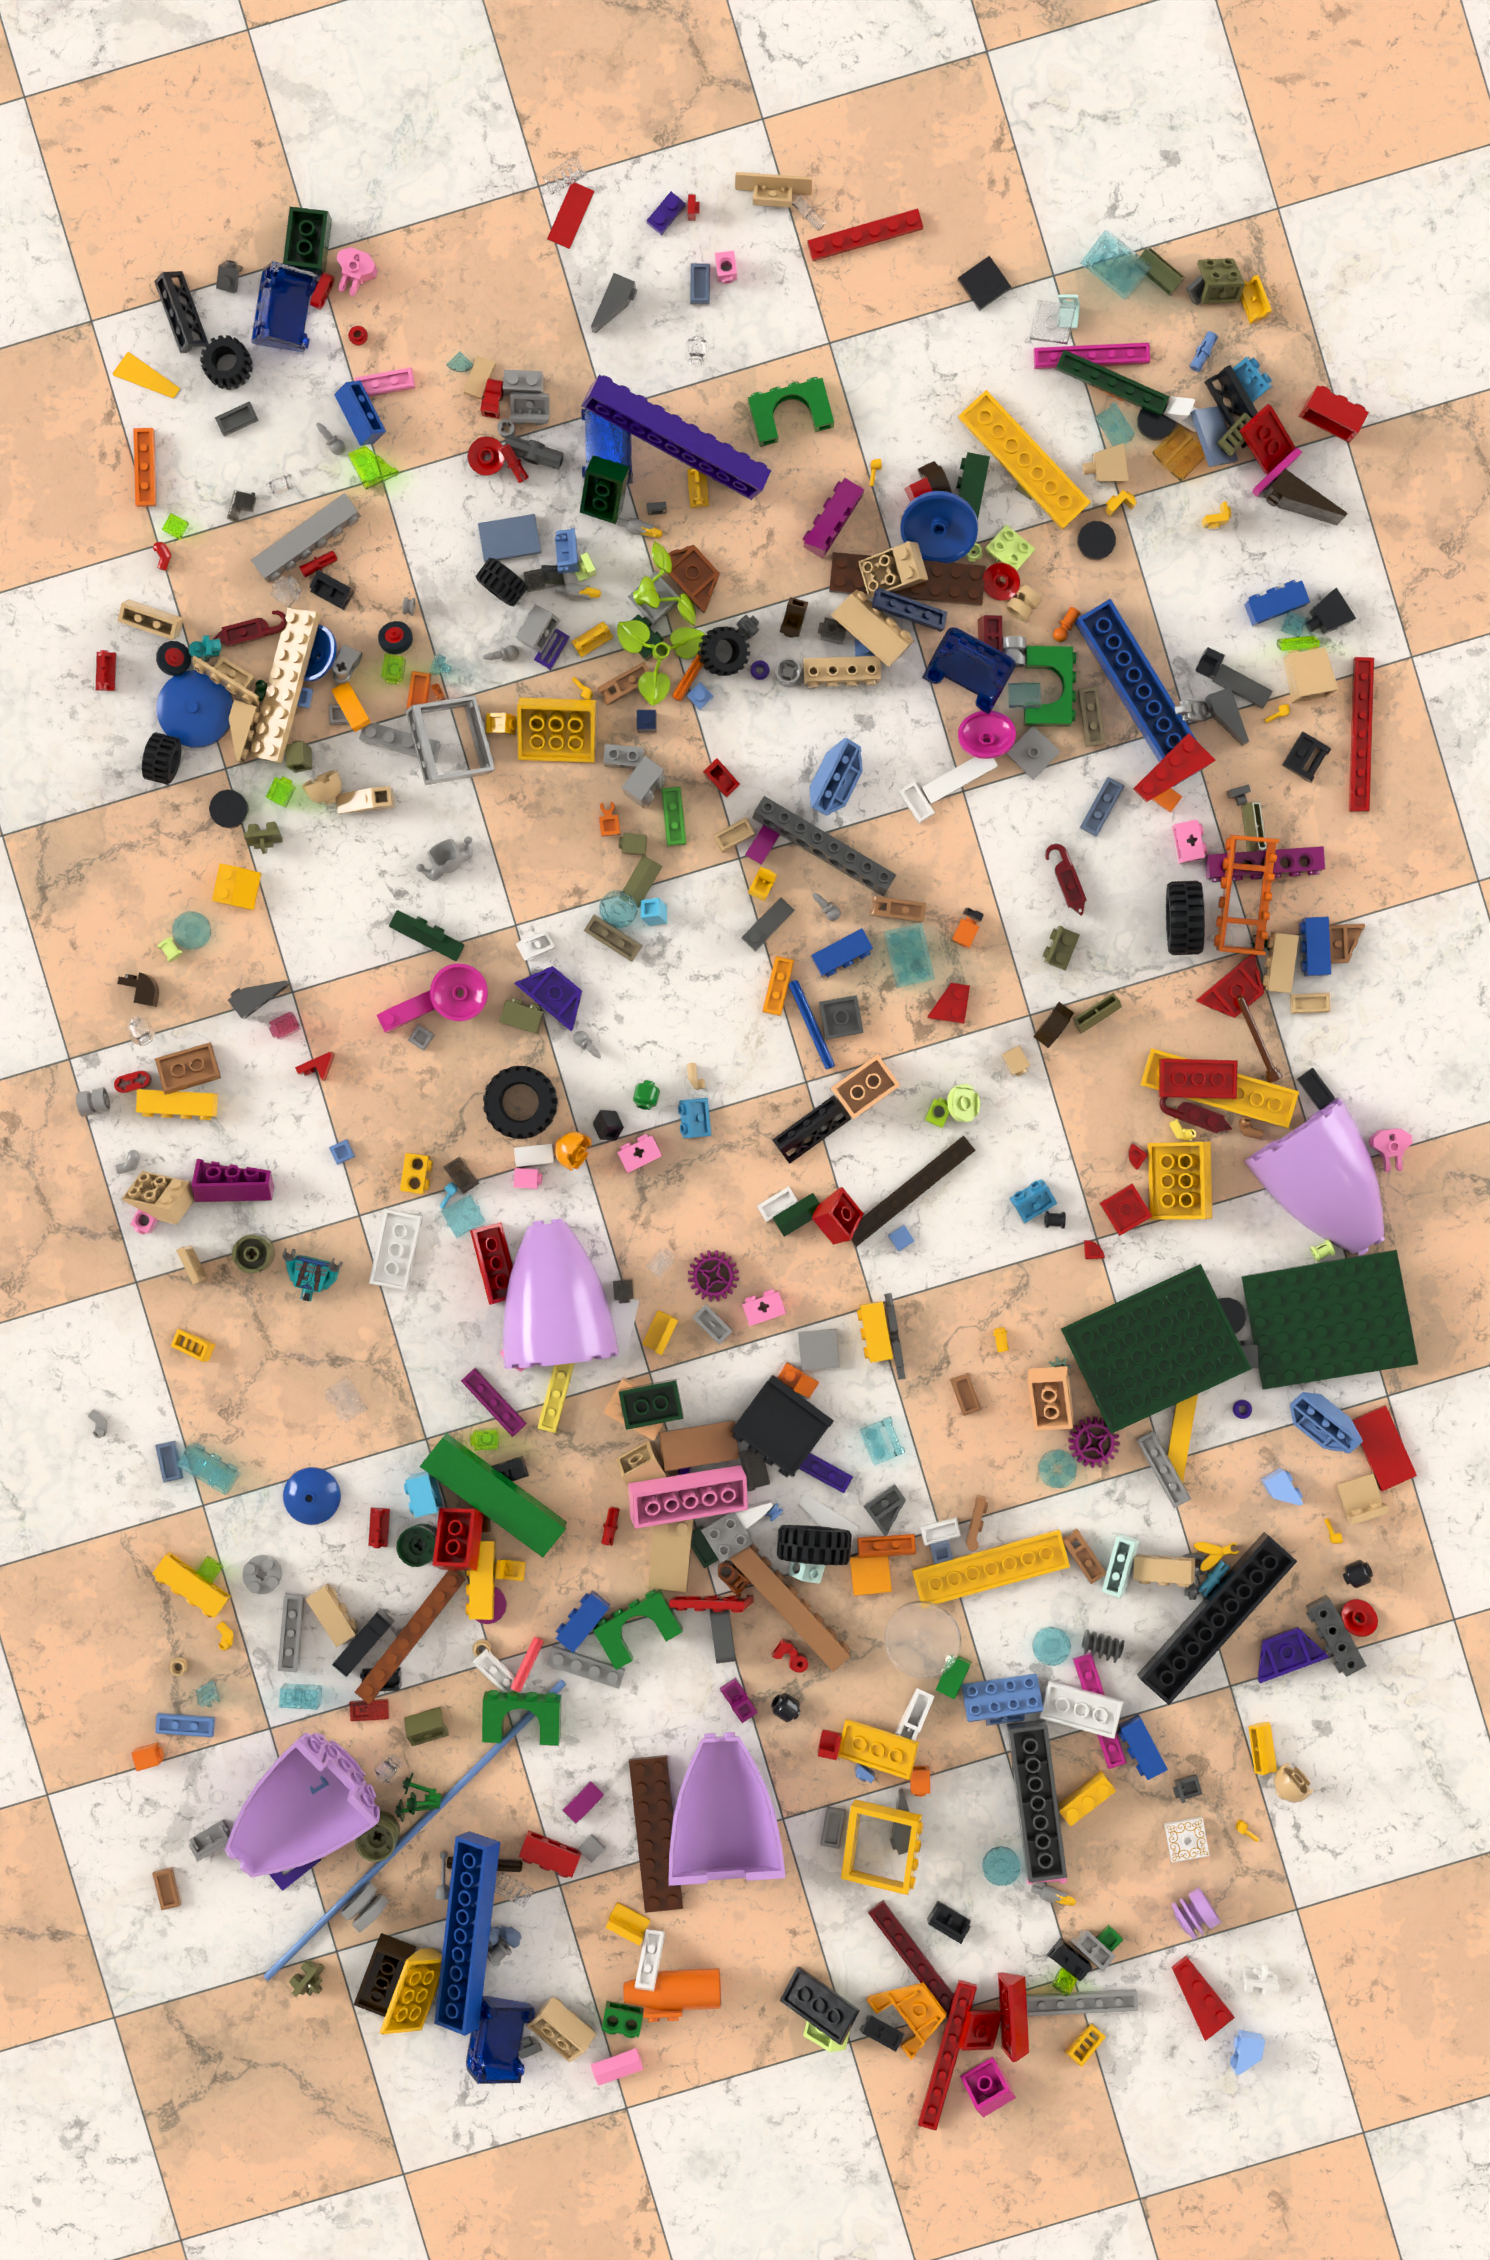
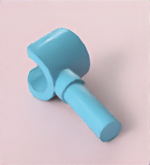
(451, 1189)

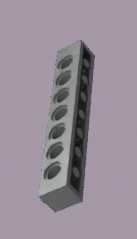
(823, 846)

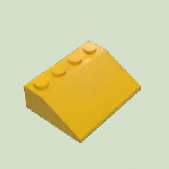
(556, 729)
(1180, 1180)
(413, 1993)

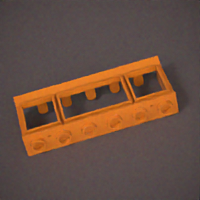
(1266, 896)

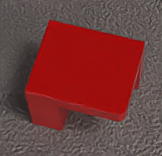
(829, 1744)

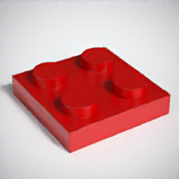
(1125, 1209)
(980, 2030)

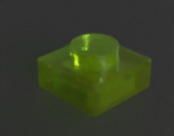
(175, 526)
(209, 1569)
(1064, 1982)

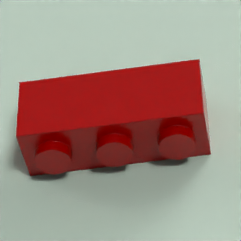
(550, 1854)

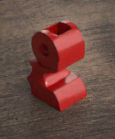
(492, 396)
(797, 1661)

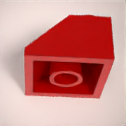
(838, 1216)

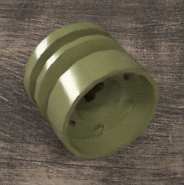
(379, 1847)

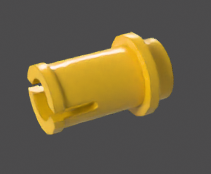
(1001, 1339)

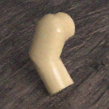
(692, 1077)

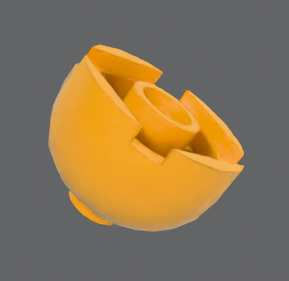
(572, 1149)

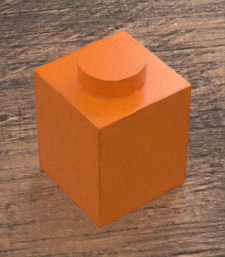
(965, 932)
(147, 1756)
(920, 1781)

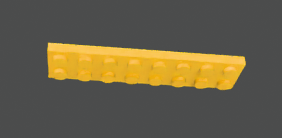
(1024, 459)
(1254, 1097)
(991, 1568)

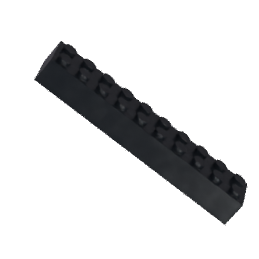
(1216, 1618)

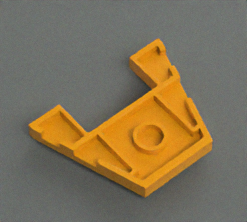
(918, 2010)

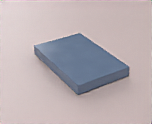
(1210, 429)
(509, 537)

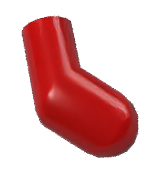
(164, 554)

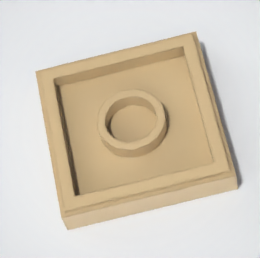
(192, 1264)

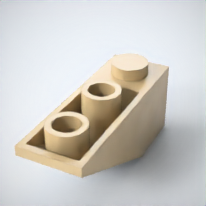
(242, 725)
(366, 800)

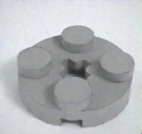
(270, 1581)

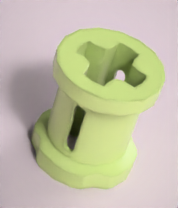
(170, 949)
(1322, 1250)

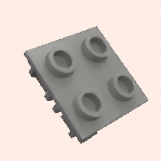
(727, 1536)

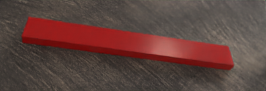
(1361, 734)
(946, 2055)

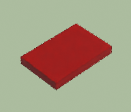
(1267, 439)

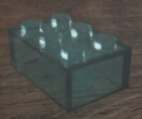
(1116, 264)
(909, 955)

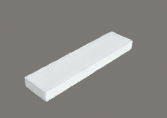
(957, 778)

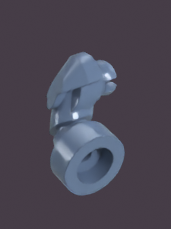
(509, 1934)

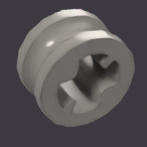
(500, 428)
(409, 606)

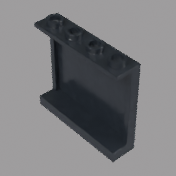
(781, 1426)

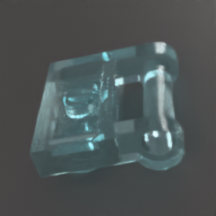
(875, 1442)

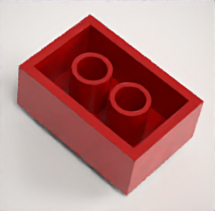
(458, 1539)

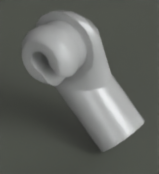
(130, 1164)
(100, 1424)

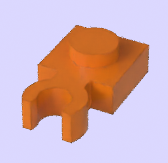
(609, 823)

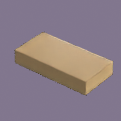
(478, 377)
(734, 834)
(1310, 1003)

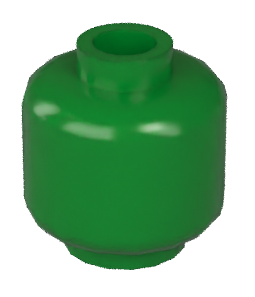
(646, 1095)

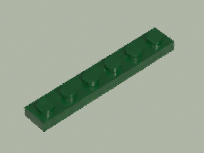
(1112, 383)

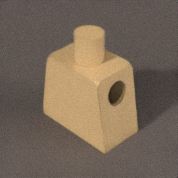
(1108, 464)

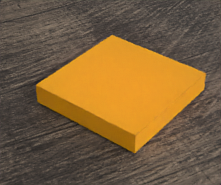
(870, 1575)

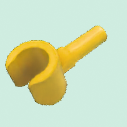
(875, 465)
(586, 693)
(1284, 710)
(1335, 1538)
(1242, 1827)

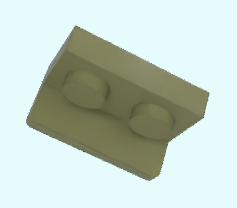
(1061, 947)

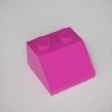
(987, 2087)

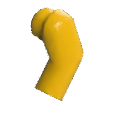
(227, 1636)

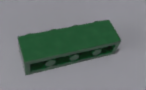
(973, 479)

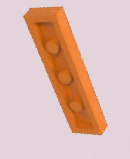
(144, 467)

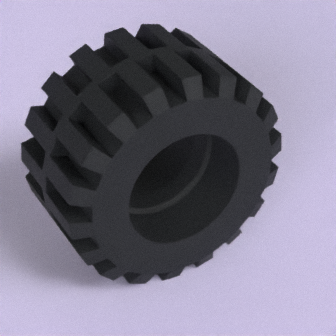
(222, 347)
(501, 582)
(739, 651)
(161, 758)

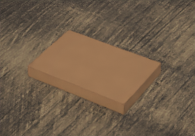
(187, 1068)

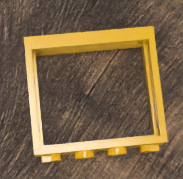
(891, 1814)

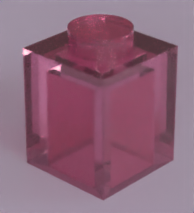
(284, 1026)

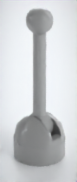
(442, 1891)

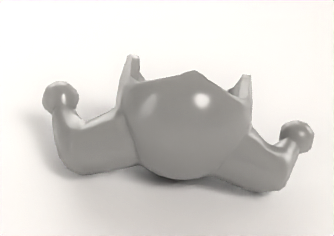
(446, 858)

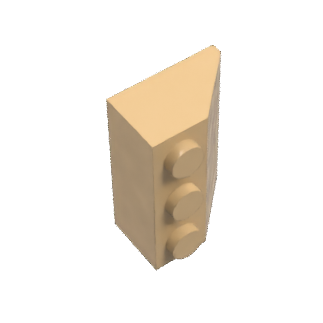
(561, 2029)

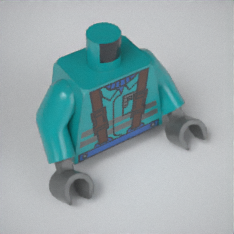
(310, 1273)

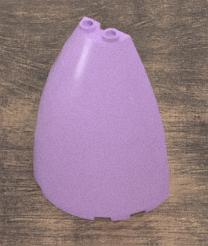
(1325, 1179)
(555, 1302)
(724, 1818)
(289, 1826)

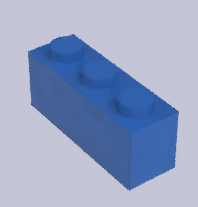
(360, 413)
(1276, 602)
(1315, 946)
(842, 953)
(582, 1620)
(1142, 1747)

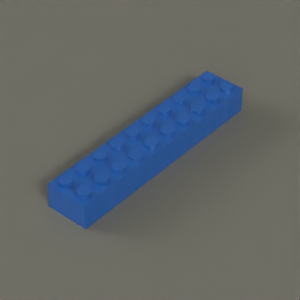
(1133, 678)
(467, 1933)

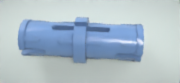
(1203, 351)

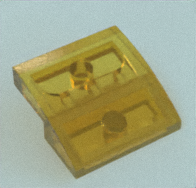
(1179, 453)

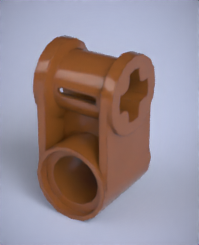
(735, 1580)

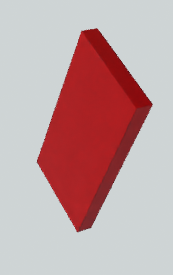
(1198, 1078)
(1384, 1448)

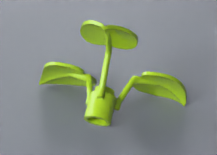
(647, 593)
(633, 636)

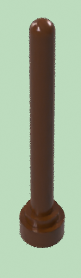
(1273, 1073)

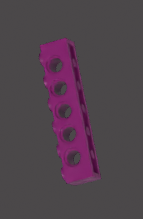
(1313, 855)

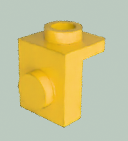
(1123, 497)
(1215, 520)
(762, 883)
(509, 1570)

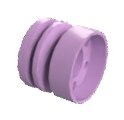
(1195, 1913)

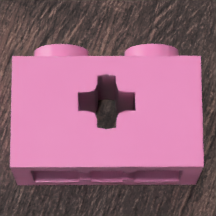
(1182, 833)
(633, 1162)
(757, 1315)

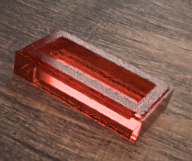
(362, 1711)

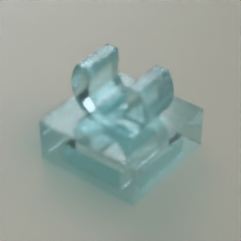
(1293, 624)
(439, 665)
(207, 1694)

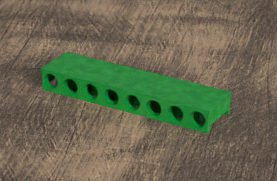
(494, 1495)

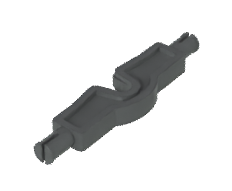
(894, 1336)

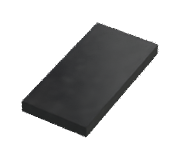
(819, 2005)

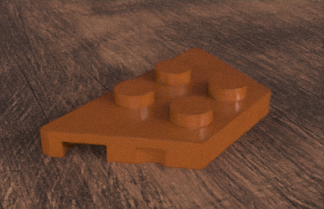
(694, 575)

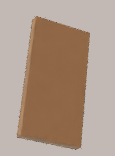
(698, 1445)

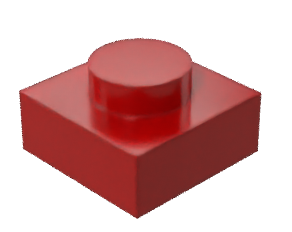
(693, 207)

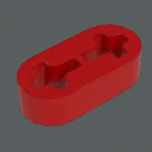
(322, 290)
(132, 1077)

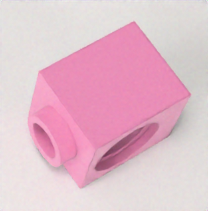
(723, 259)
(527, 1178)
(139, 1226)

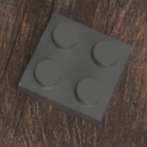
(841, 1017)

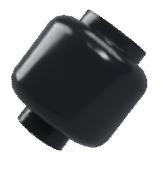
(1358, 1574)
(785, 1707)

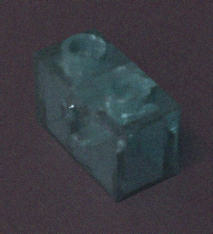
(300, 1696)

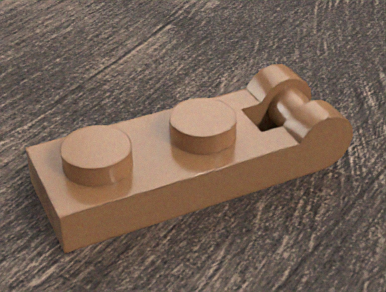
(623, 683)
(898, 909)
(976, 1523)
(1084, 1557)

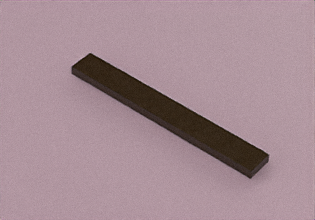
(912, 1189)

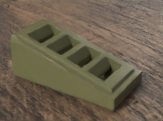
(1240, 423)

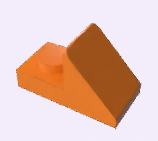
(798, 1380)

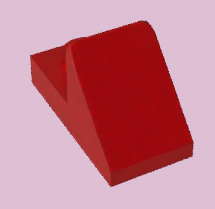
(721, 777)
(322, 1064)

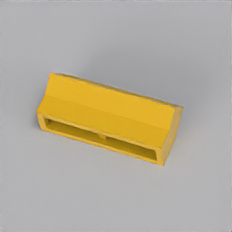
(1262, 1748)

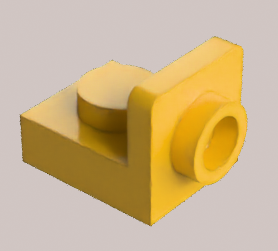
(500, 723)

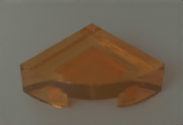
(438, 692)

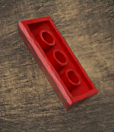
(493, 1260)
(1014, 2015)

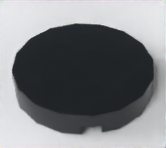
(1154, 426)
(1096, 540)
(228, 808)
(1234, 1312)

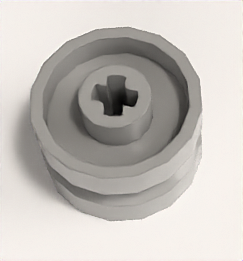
(366, 1908)

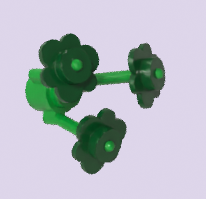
(431, 1801)

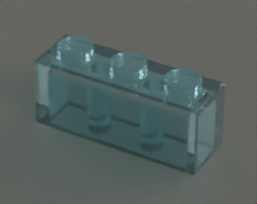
(209, 1468)

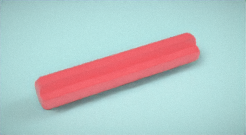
(527, 1664)

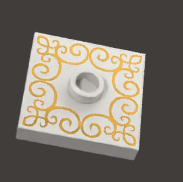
(1186, 1839)

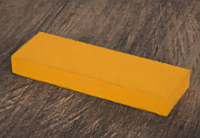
(351, 706)
(778, 985)

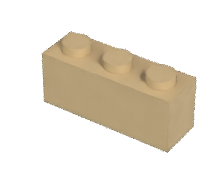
(150, 619)
(1280, 962)
(1164, 1570)
(332, 1614)

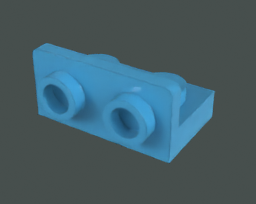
(1252, 378)
(694, 1118)
(1033, 1200)

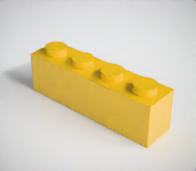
(177, 1103)
(482, 1584)
(191, 1585)

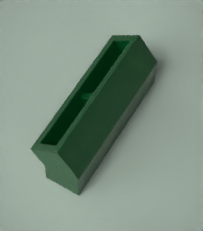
(796, 1215)

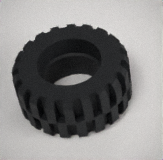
(1185, 917)
(494, 1102)
(814, 1545)

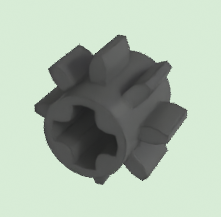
(748, 626)

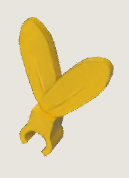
(1215, 1551)

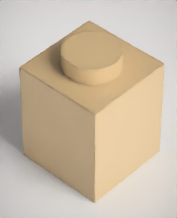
(1016, 1061)

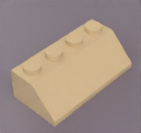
(873, 628)

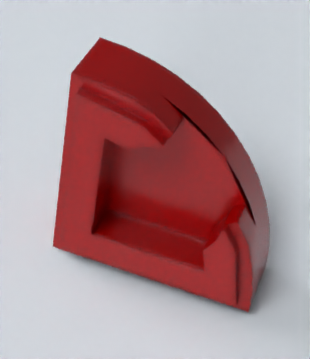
(1136, 1156)
(1092, 1250)

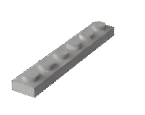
(1082, 2002)

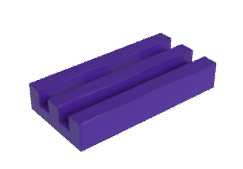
(544, 662)

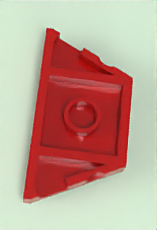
(1240, 981)

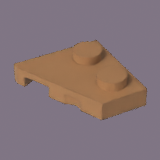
(1343, 941)

